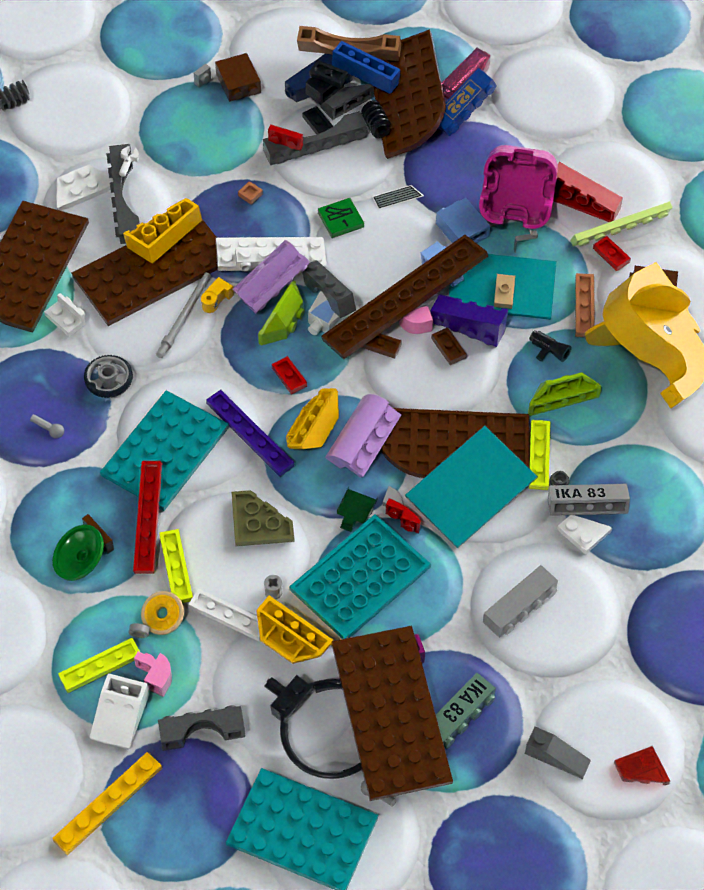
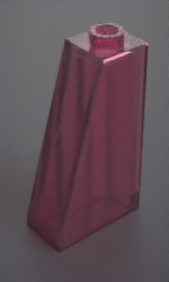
(476, 59)

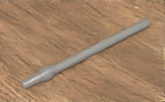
(168, 340)

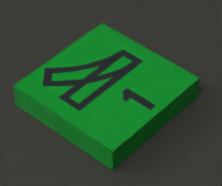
(340, 217)

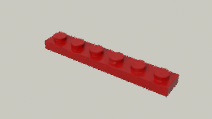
(147, 517)

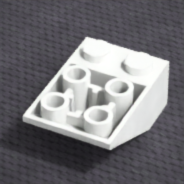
(119, 711)

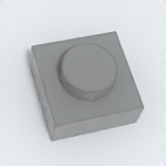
(202, 75)

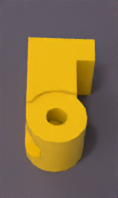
(215, 294)

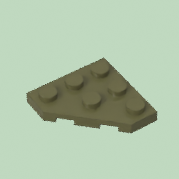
(258, 521)

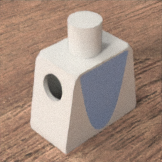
(321, 316)

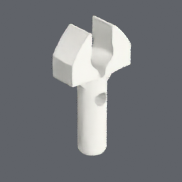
(127, 160)

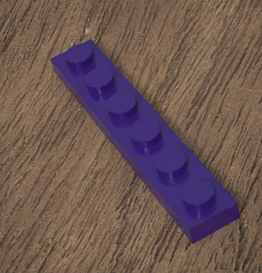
(250, 433)

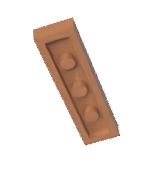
(584, 303)

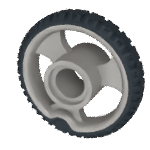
(108, 369)

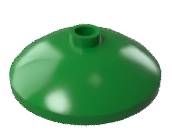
(78, 552)

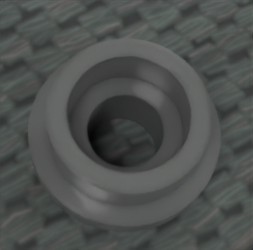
(559, 475)

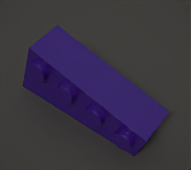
(470, 319)

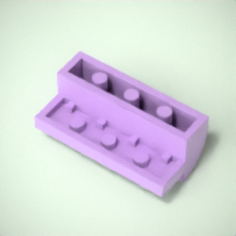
(271, 276)
(363, 435)

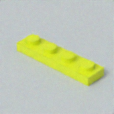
(540, 453)
(176, 565)
(98, 665)

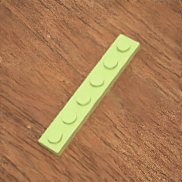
(616, 226)

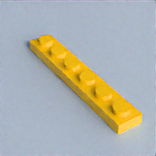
(107, 803)

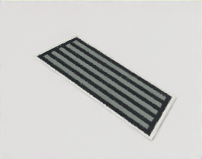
(396, 196)

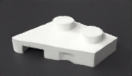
(583, 532)

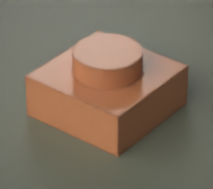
(250, 192)

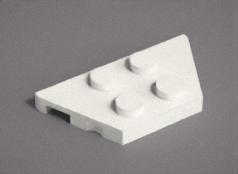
(81, 186)

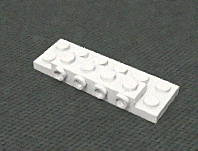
(249, 252)

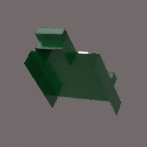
(355, 508)

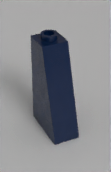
(296, 85)

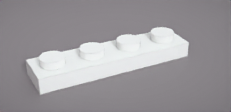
(225, 613)

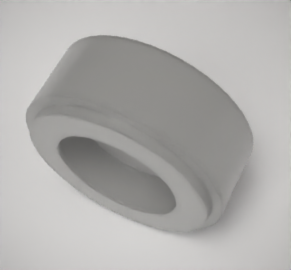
(139, 630)

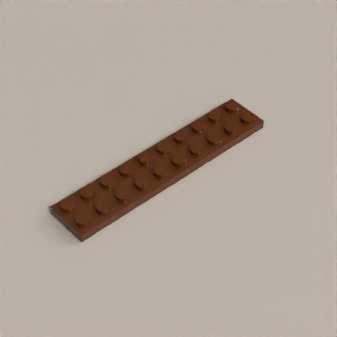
(404, 296)

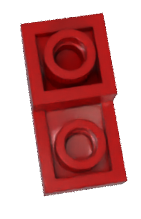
(409, 520)

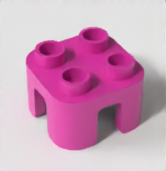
(518, 186)

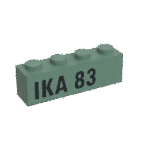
(464, 707)

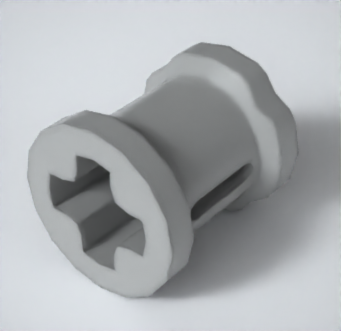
(273, 586)

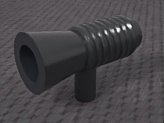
(550, 345)

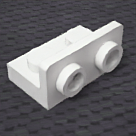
(66, 315)

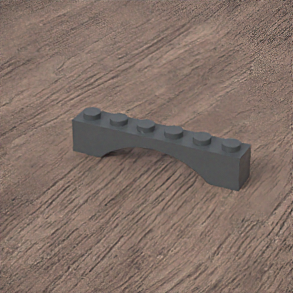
(348, 129)
(124, 216)

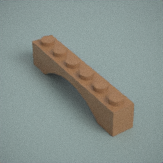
(318, 41)

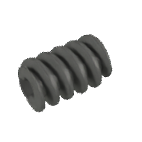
(13, 93)

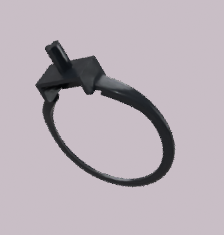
(286, 701)

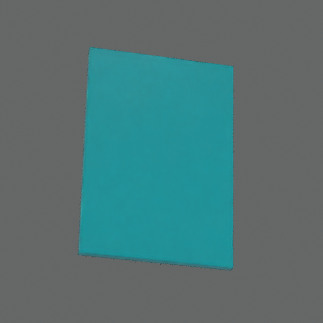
(531, 289)
(471, 486)

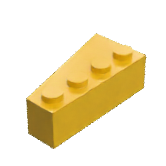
(164, 230)

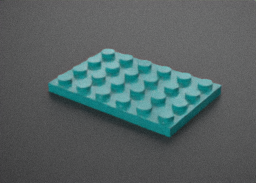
(169, 433)
(360, 577)
(302, 830)

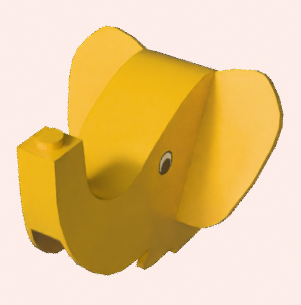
(655, 325)

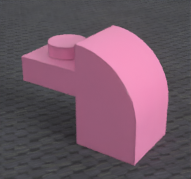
(417, 321)
(159, 672)

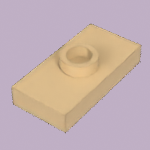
(504, 291)

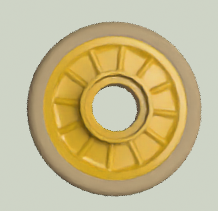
(174, 615)

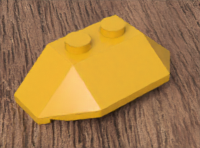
(314, 421)
(289, 633)

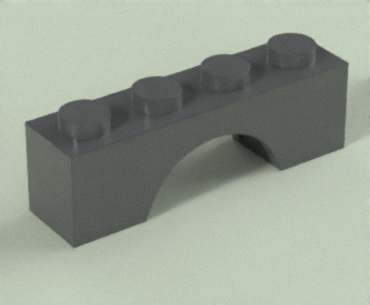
(338, 295)
(225, 721)

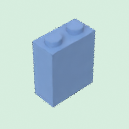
(462, 219)

